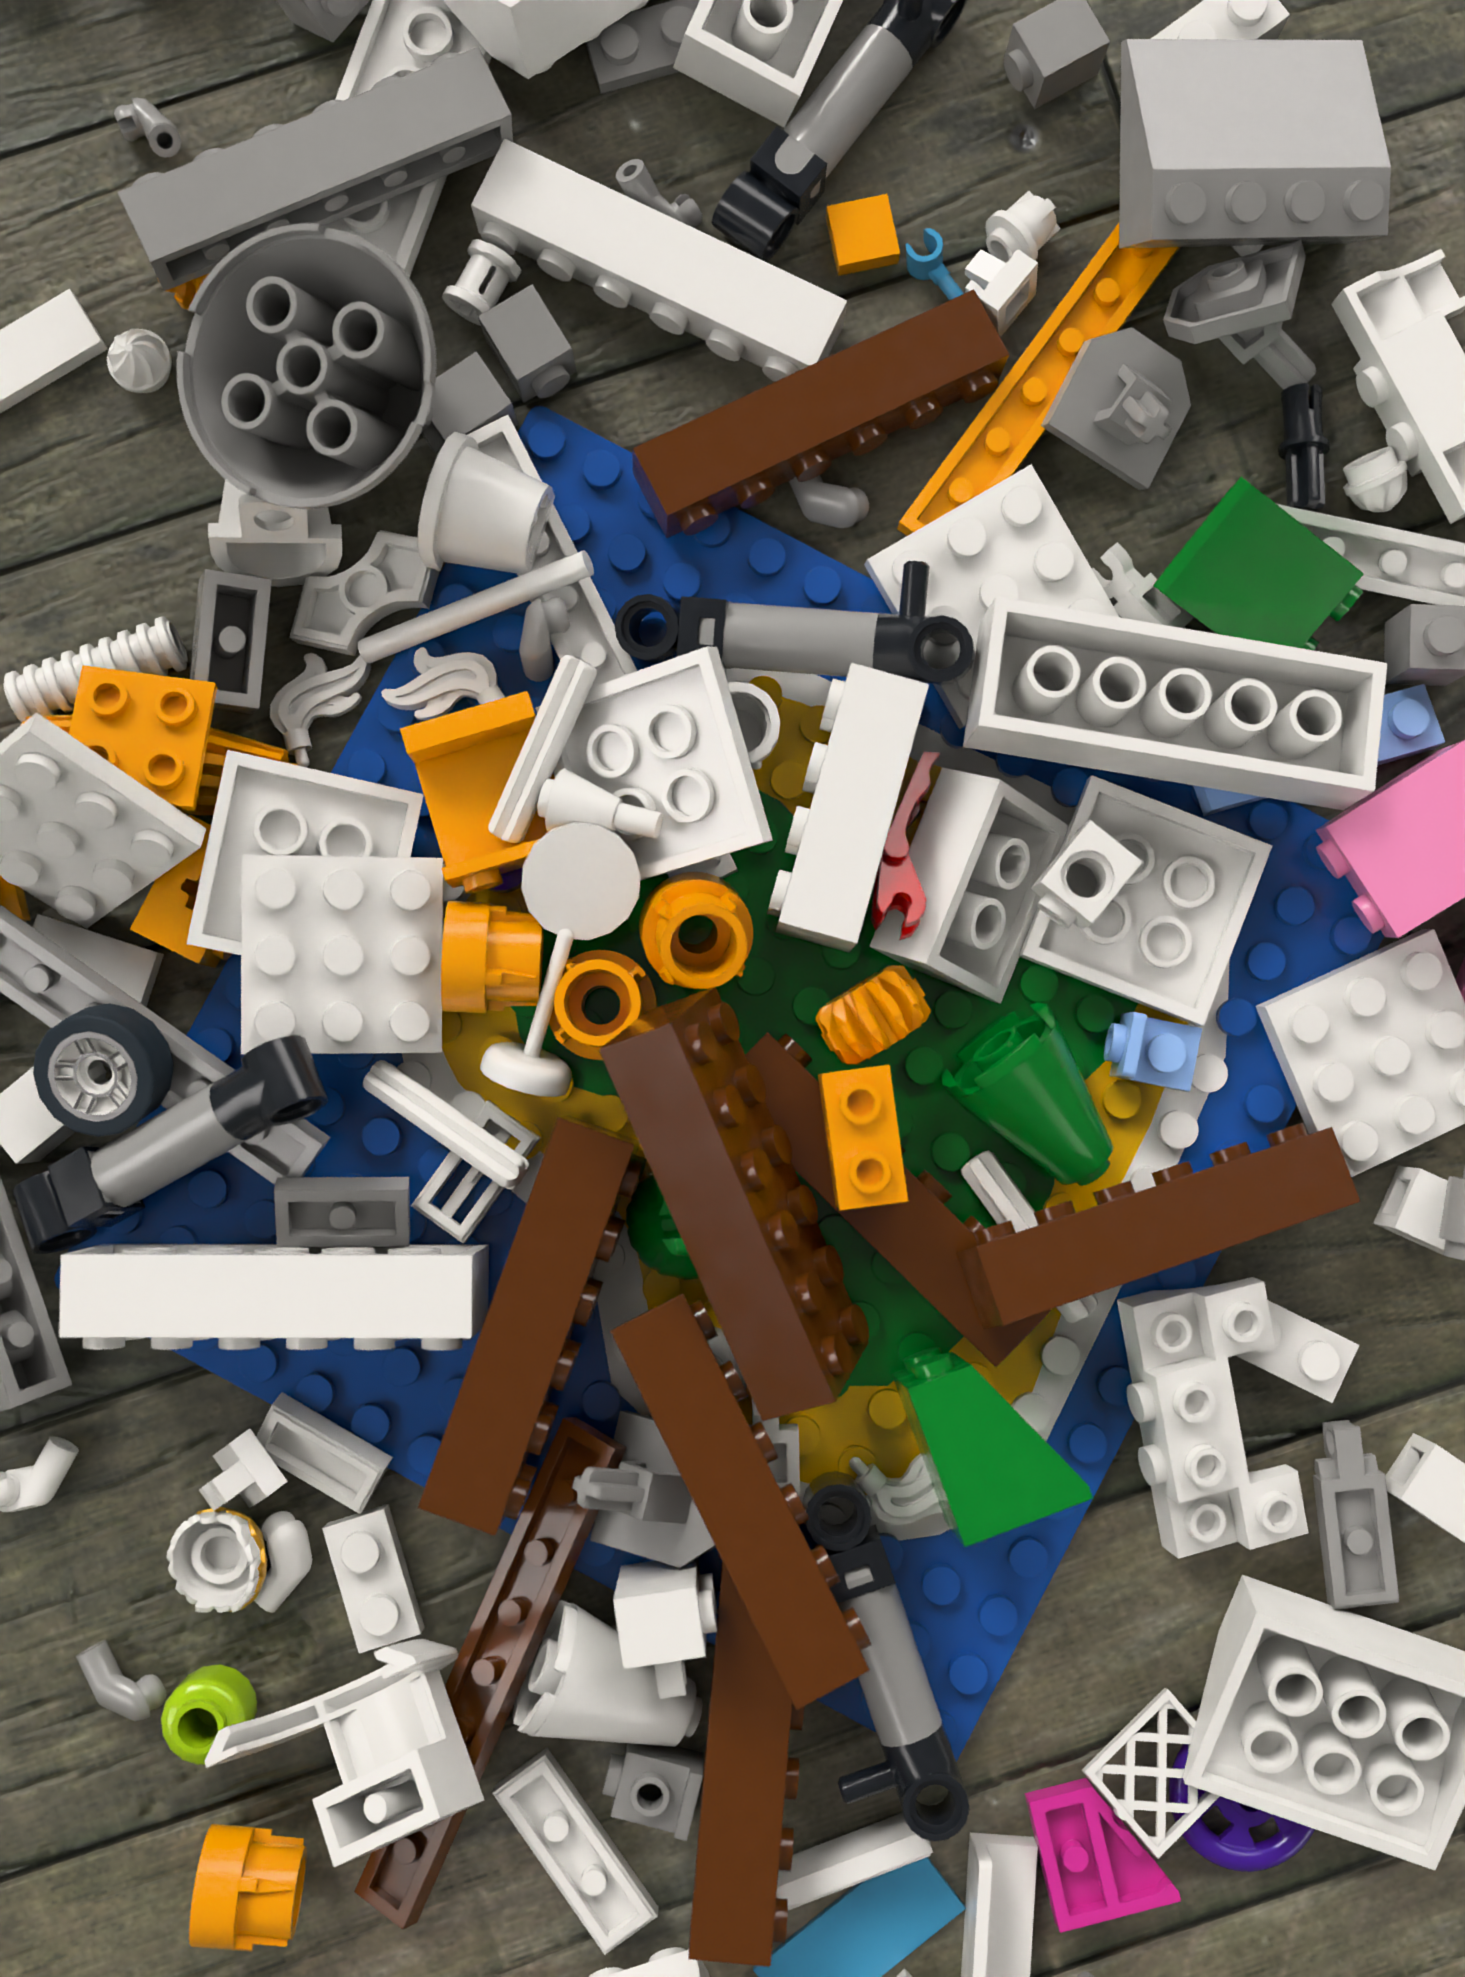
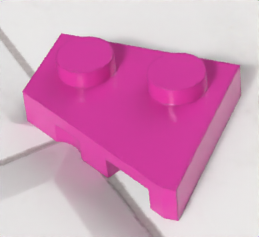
(1092, 1858)

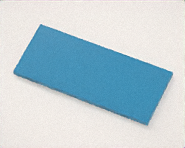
(869, 1926)

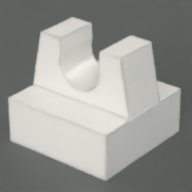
(1003, 286)
(246, 1472)

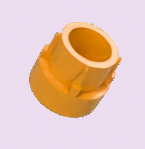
(489, 958)
(704, 963)
(581, 977)
(247, 1889)

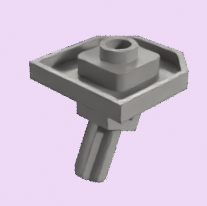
(1245, 308)
(1121, 404)
(644, 1500)

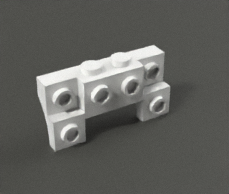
(1413, 369)
(1191, 1421)

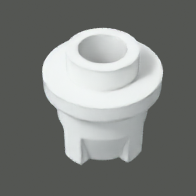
(1022, 227)

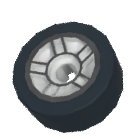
(74, 1081)

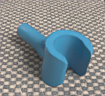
(932, 265)

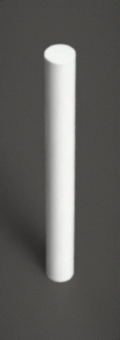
(476, 607)

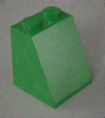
(1259, 573)
(980, 1451)

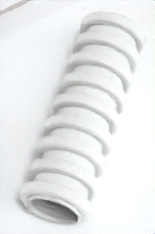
(56, 682)

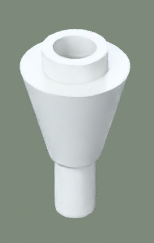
(577, 800)

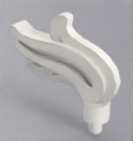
(445, 683)
(313, 696)
(898, 1499)

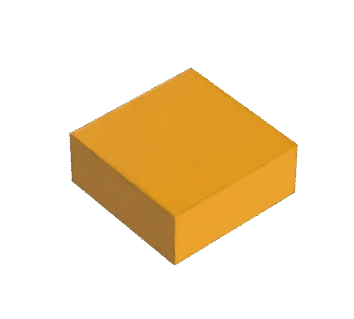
(862, 234)

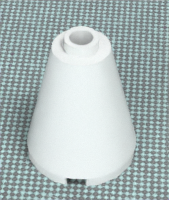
(585, 1694)

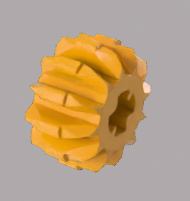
(873, 1014)

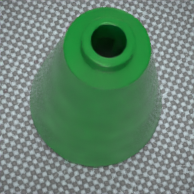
(1033, 1094)

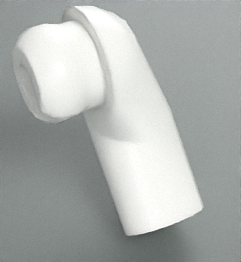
(38, 1483)
(289, 1558)

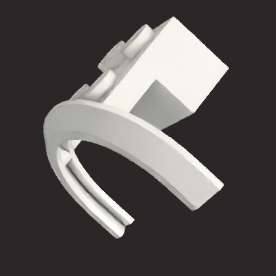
(391, 1744)

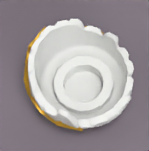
(218, 1560)

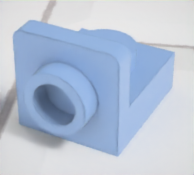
(1152, 1051)

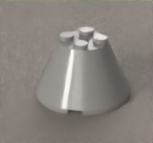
(307, 366)

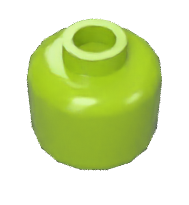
(203, 1706)

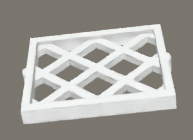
(1125, 1807)

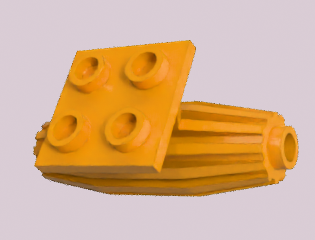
(158, 733)

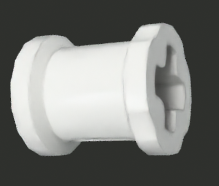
(470, 295)

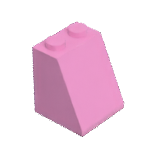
(1404, 845)

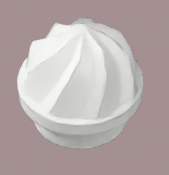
(139, 361)
(1376, 480)

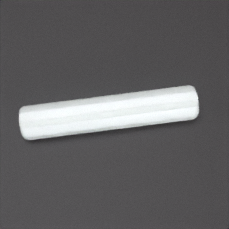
(542, 748)
(446, 1124)
(1007, 1203)

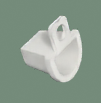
(481, 511)
(273, 539)

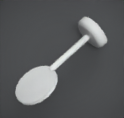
(580, 887)

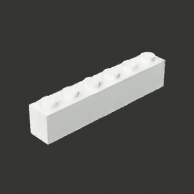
(655, 264)

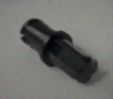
(1304, 446)

